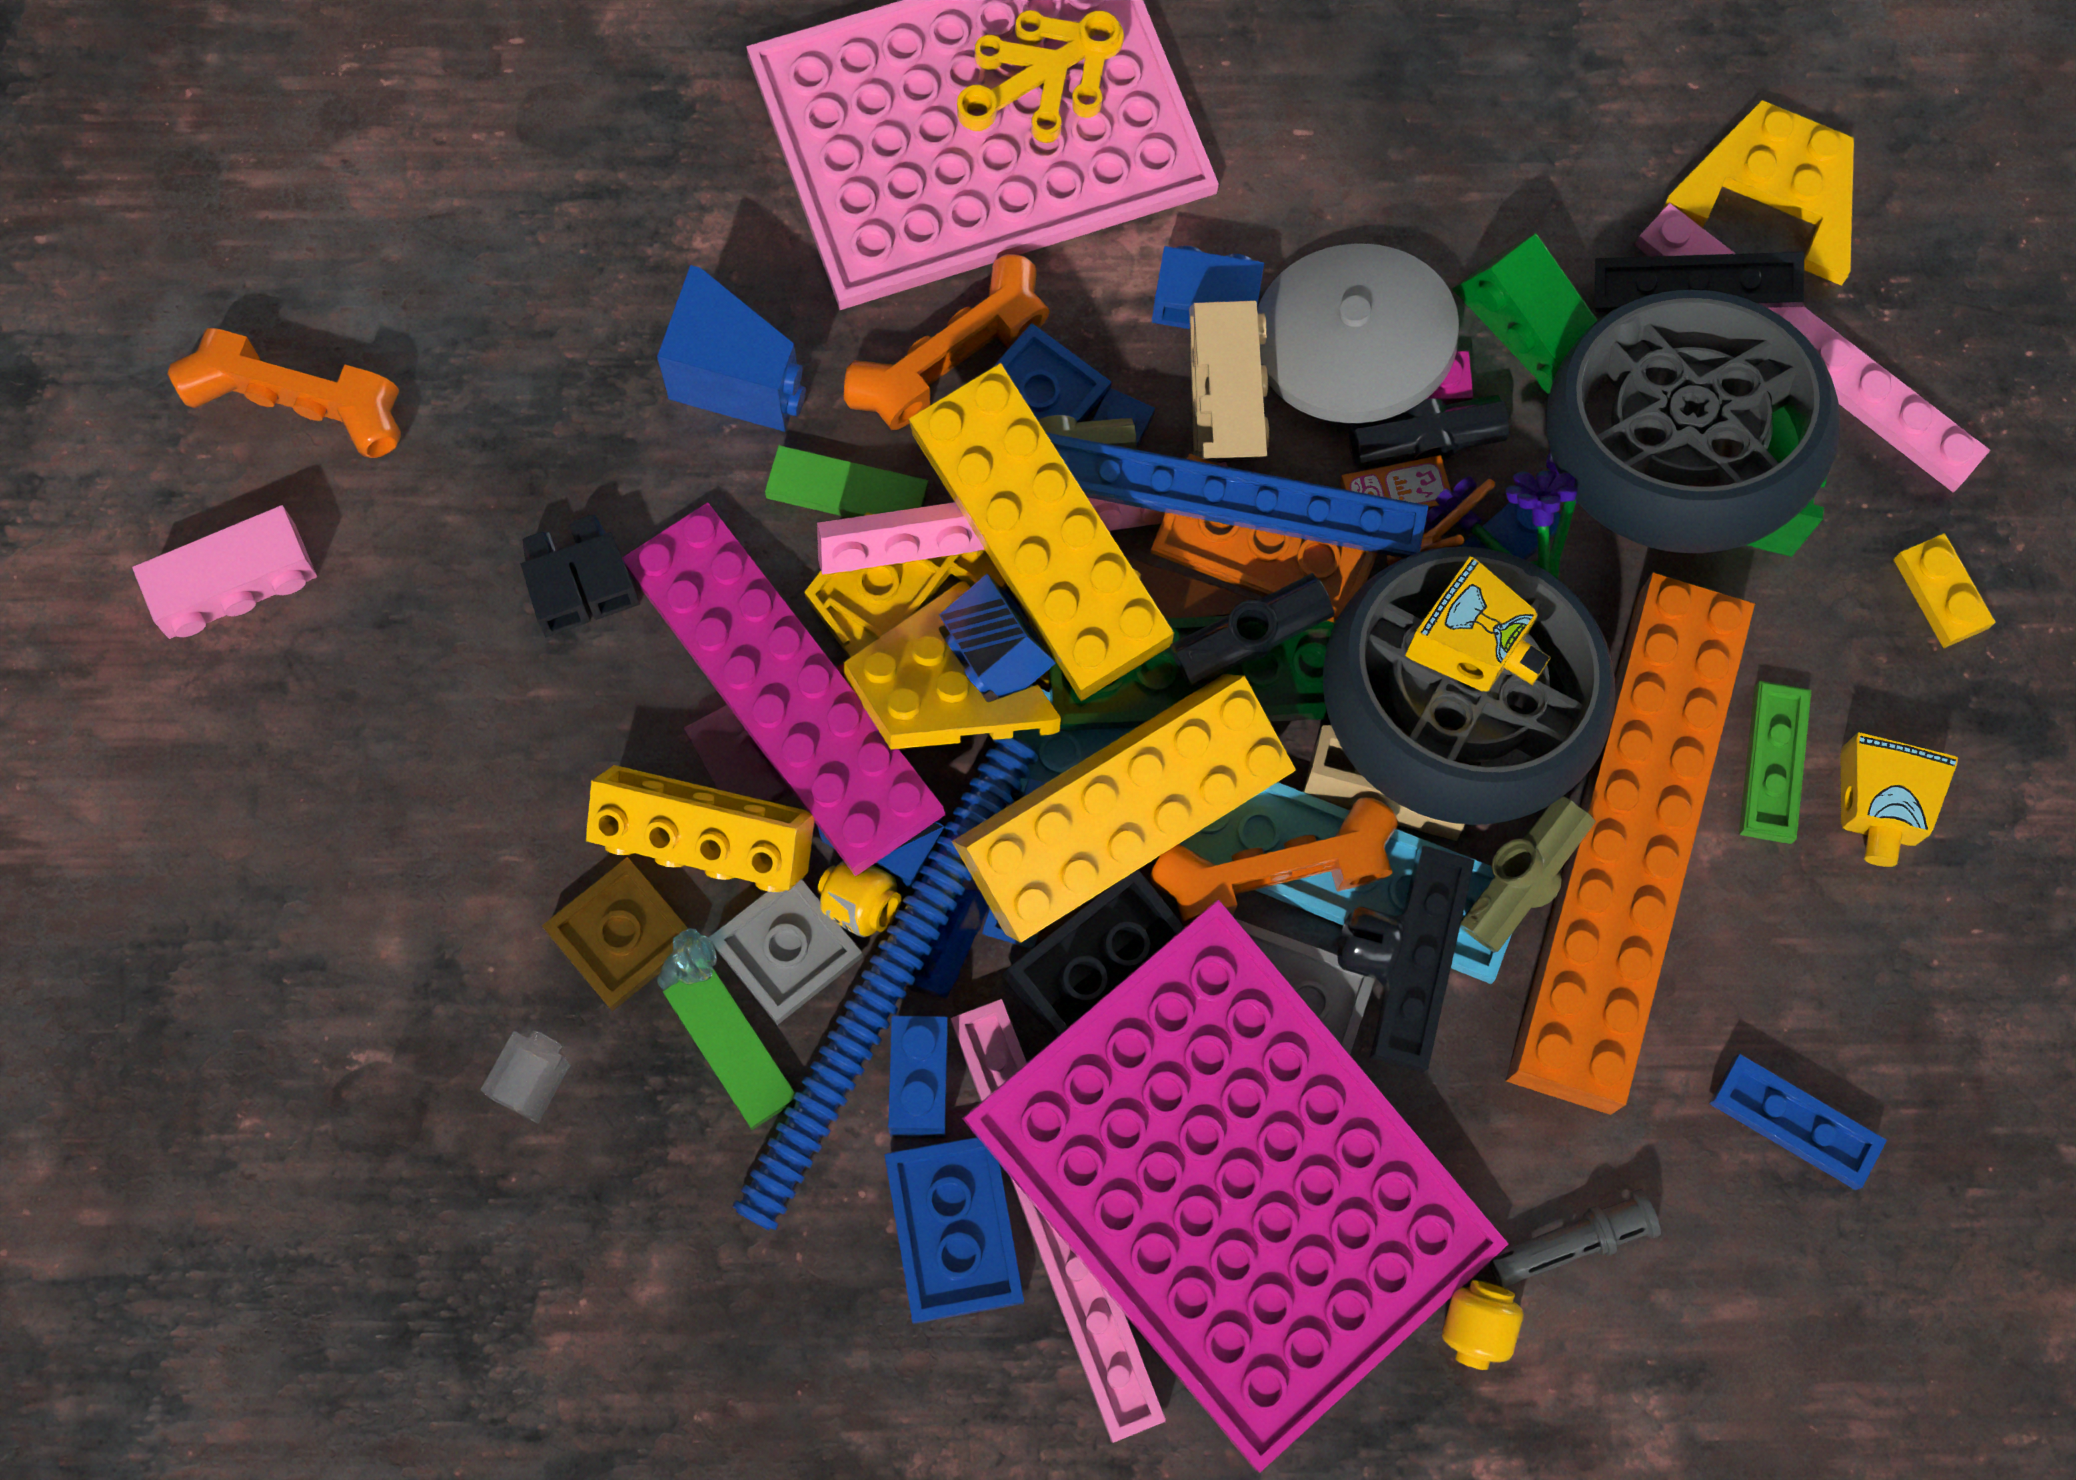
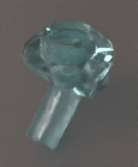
(690, 961)

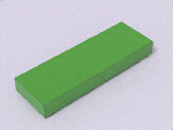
(840, 485)
(1775, 762)
(731, 1049)

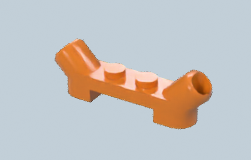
(230, 363)
(904, 388)
(1352, 856)

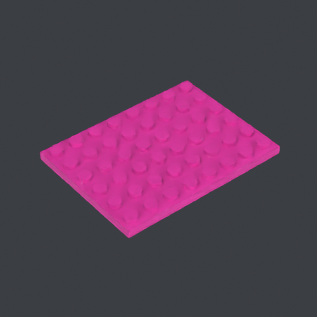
(1236, 1184)

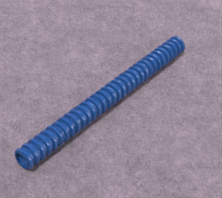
(880, 990)

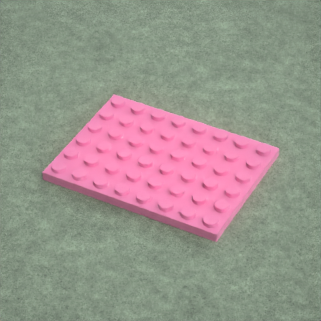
(917, 196)

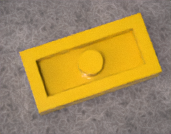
(1944, 590)

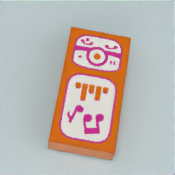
(1409, 481)

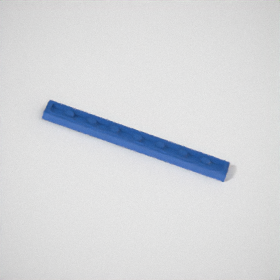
(1244, 498)

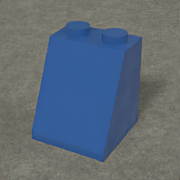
(728, 357)

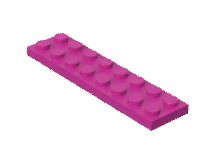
(783, 689)

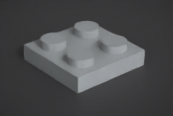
(785, 949)

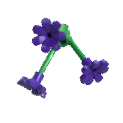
(1539, 494)

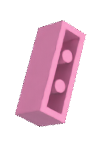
(225, 573)

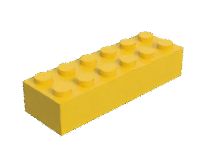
(1041, 532)
(1124, 806)

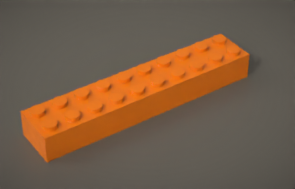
(1630, 868)

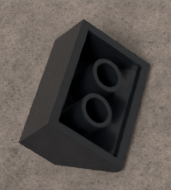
(1092, 952)

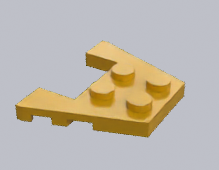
(1788, 167)
(873, 600)
(922, 694)

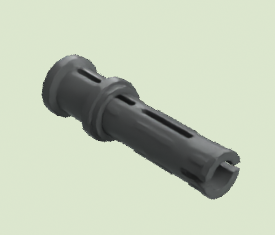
(1598, 1232)

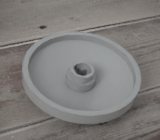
(1358, 333)

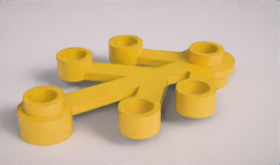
(1044, 67)

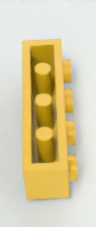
(700, 828)

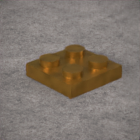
(617, 933)

